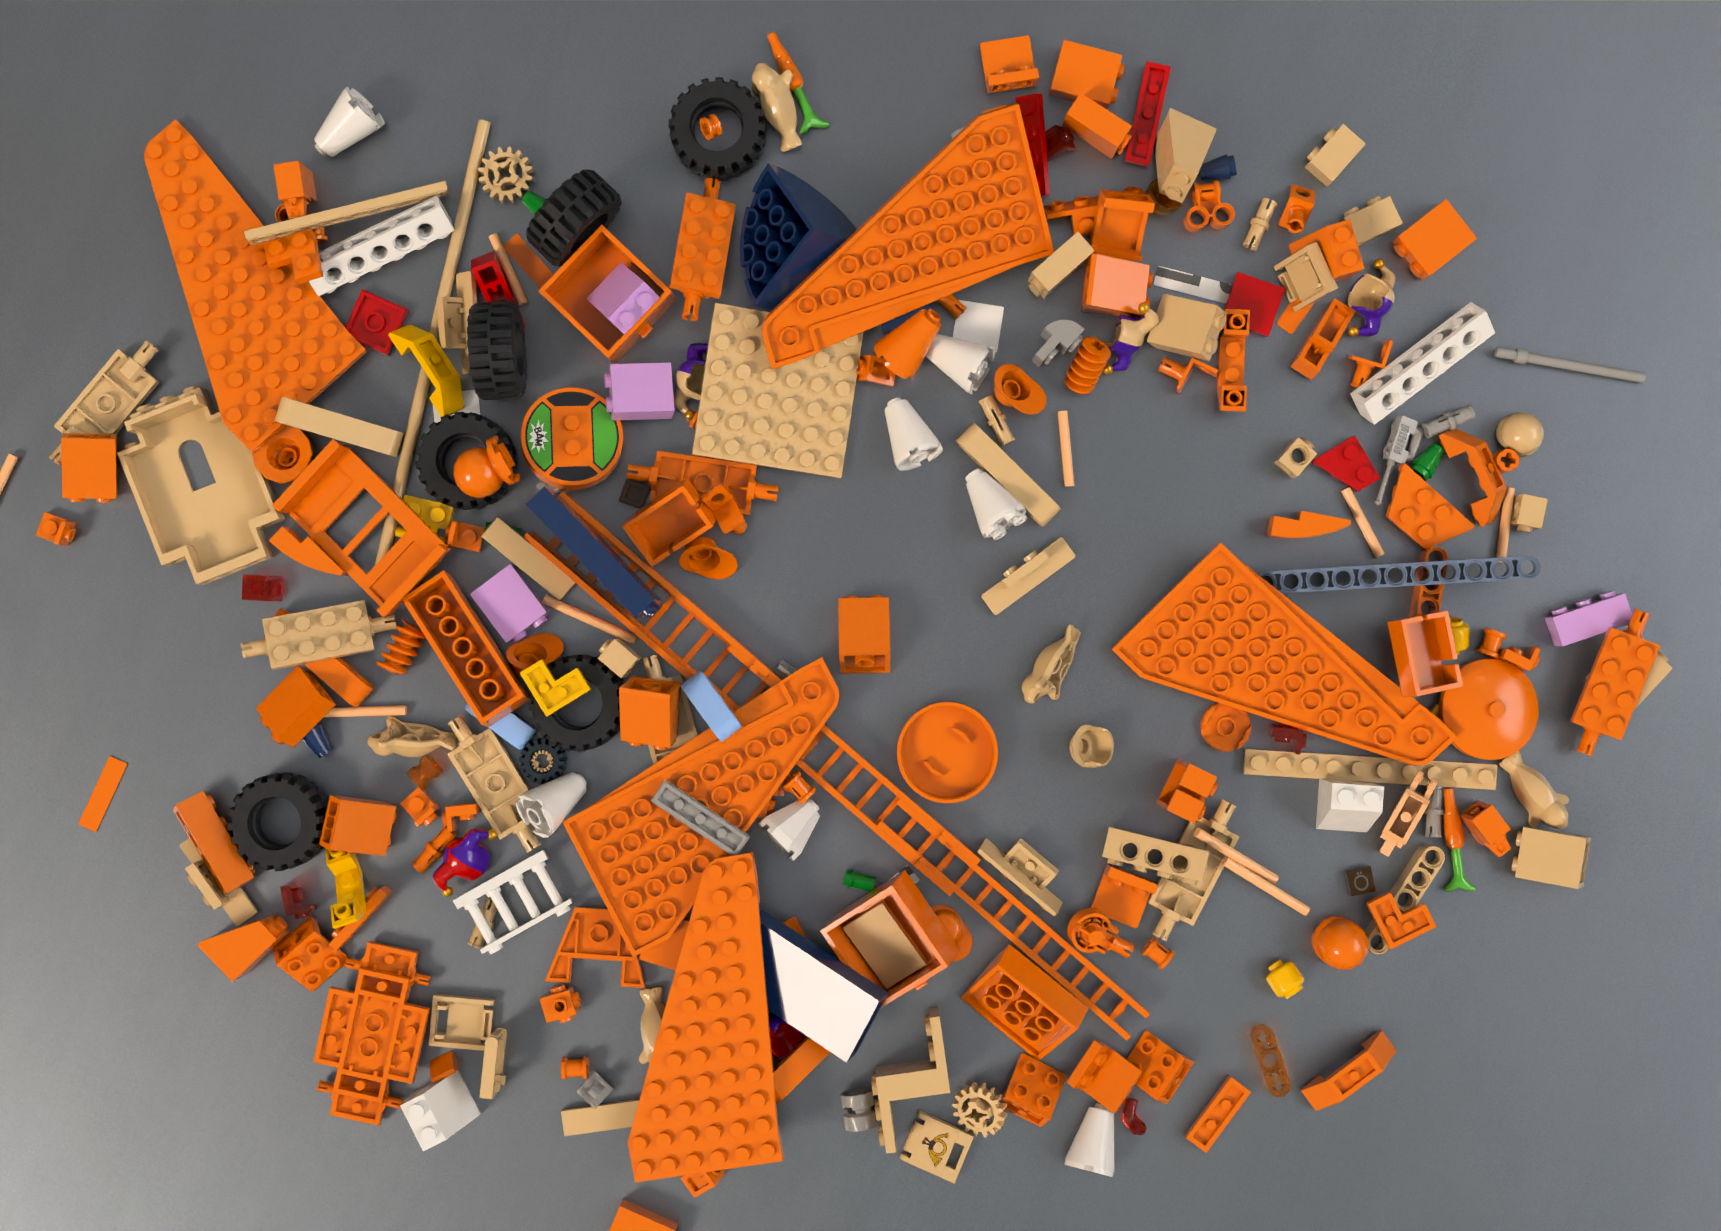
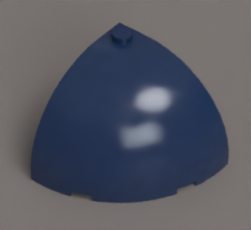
(787, 235)

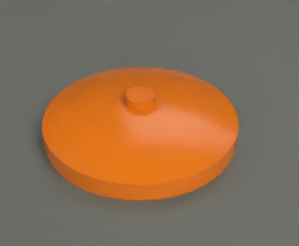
(1491, 711)

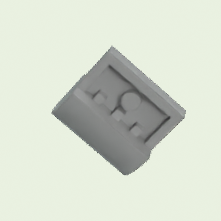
(1060, 337)

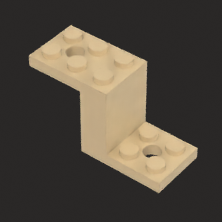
(910, 1080)

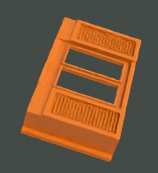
(323, 495)

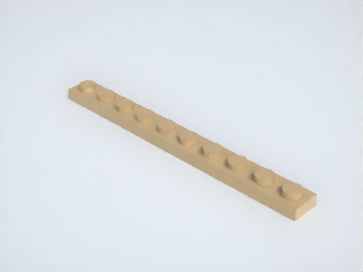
(1367, 769)

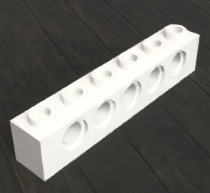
(385, 235)
(1422, 363)

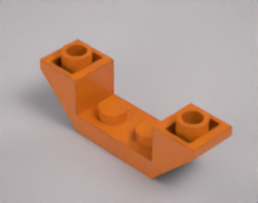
(1231, 358)
(1481, 459)
(1352, 1074)

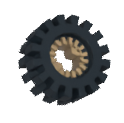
(531, 766)

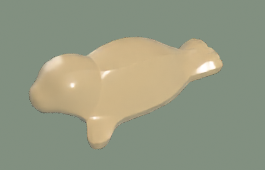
(777, 103)
(1051, 668)
(410, 739)
(1536, 794)
(650, 1020)

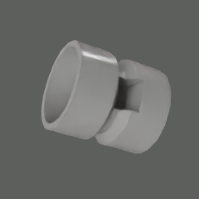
(859, 1109)

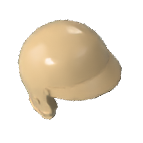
(1520, 433)
(1091, 746)

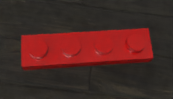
(1147, 114)
(1033, 119)

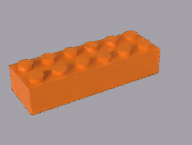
(466, 649)

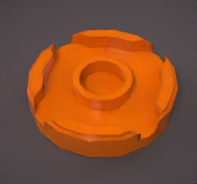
(1225, 727)

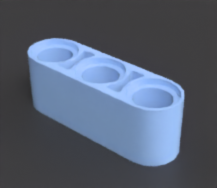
(711, 706)
(512, 729)

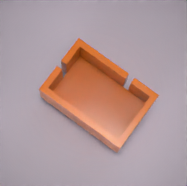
(669, 519)
(1418, 649)
(1187, 791)

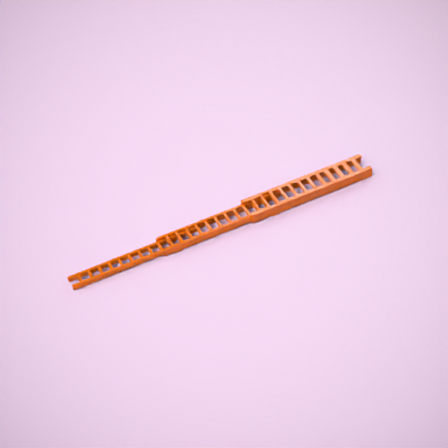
(916, 812)

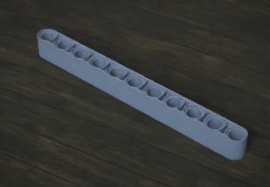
(1407, 570)

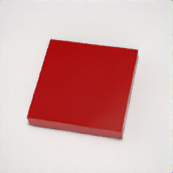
(1258, 297)
(373, 321)

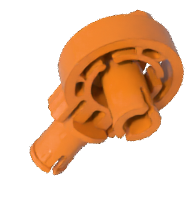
(1096, 935)

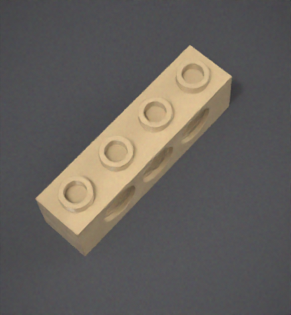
(1196, 858)

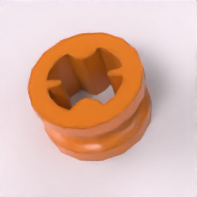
(710, 127)

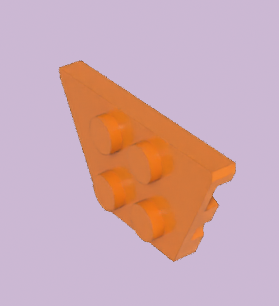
(1423, 511)

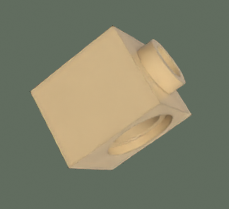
(1285, 459)
(1528, 512)

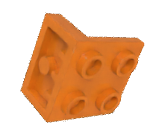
(1008, 64)
(1123, 895)
(308, 955)
(1161, 1067)
(1105, 1076)
(1033, 1090)

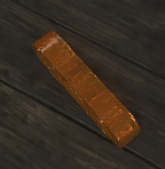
(1269, 1080)

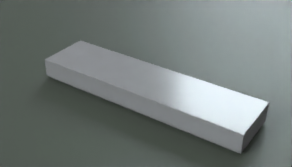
(700, 818)

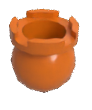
(482, 470)
(1340, 942)

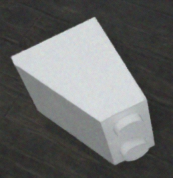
(1348, 805)
(440, 1110)

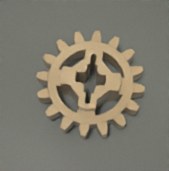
(510, 166)
(979, 1110)

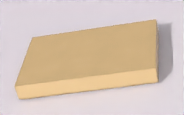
(885, 944)

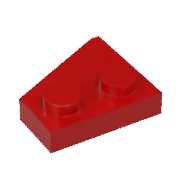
(1349, 464)

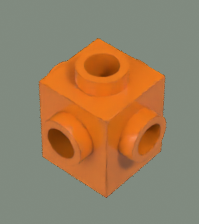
(552, 1007)

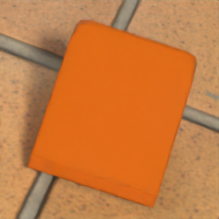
(443, 1066)

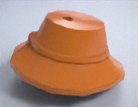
(275, 455)

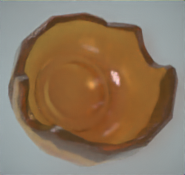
(1163, 204)

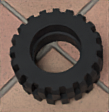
(708, 97)
(572, 216)
(497, 350)
(433, 453)
(598, 732)
(248, 829)

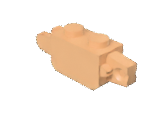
(1406, 815)

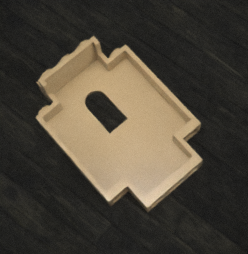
(210, 527)

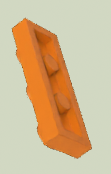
(344, 933)
(1217, 1113)

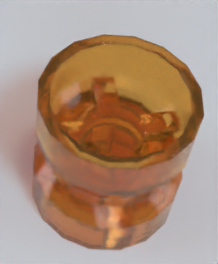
(424, 772)

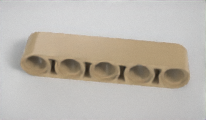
(338, 426)
(1008, 474)
(1405, 885)

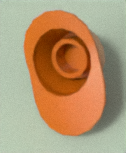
(1018, 390)
(707, 559)
(533, 649)
(956, 929)

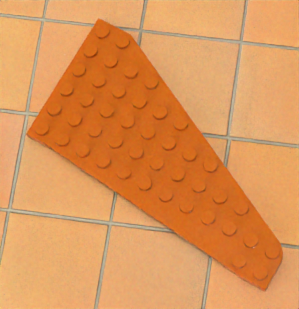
(942, 231)
(253, 322)
(1256, 650)
(651, 861)
(712, 1065)

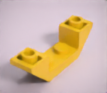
(436, 364)
(349, 888)

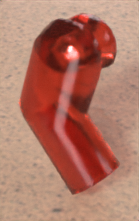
(1131, 1119)

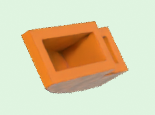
(1323, 339)
(1305, 525)
(305, 552)

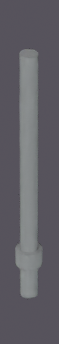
(1522, 356)

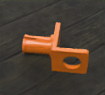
(1297, 209)
(1365, 366)
(1182, 372)
(725, 510)

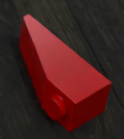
(492, 279)

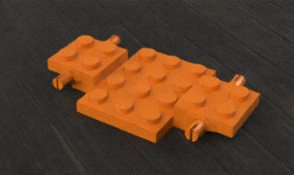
(372, 1033)

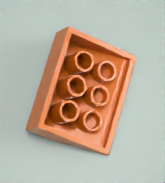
(1025, 1003)

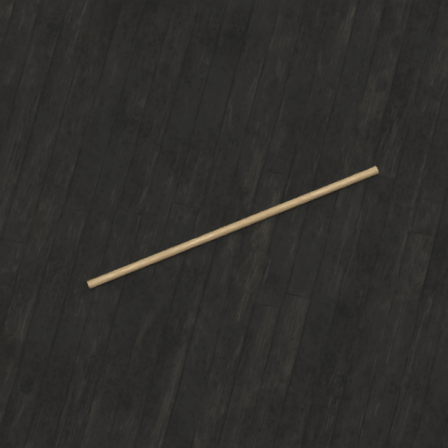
(444, 291)

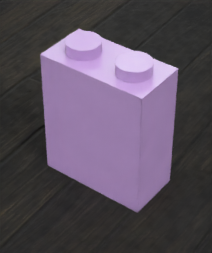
(623, 298)
(640, 391)
(510, 604)

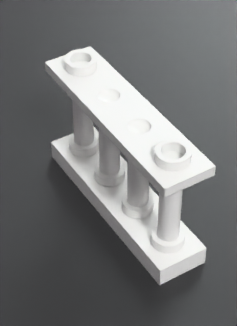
(492, 889)

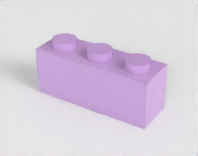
(1588, 618)

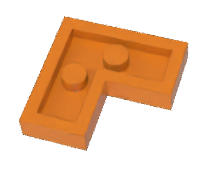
(298, 249)
(1397, 926)

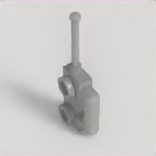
(1396, 445)

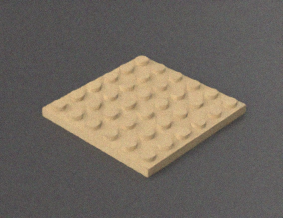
(775, 416)

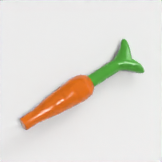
(785, 63)
(1454, 839)

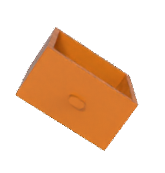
(583, 274)
(916, 918)

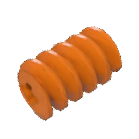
(1087, 365)
(402, 648)

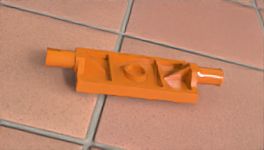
(702, 247)
(704, 476)
(1614, 683)

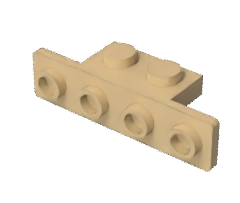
(454, 314)
(1026, 577)
(1025, 869)
(235, 904)

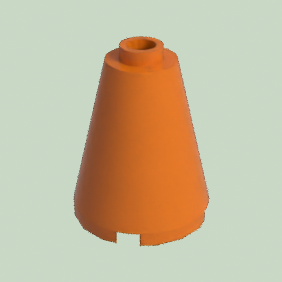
(909, 343)

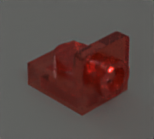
(1058, 140)
(262, 588)
(1284, 733)
(292, 899)

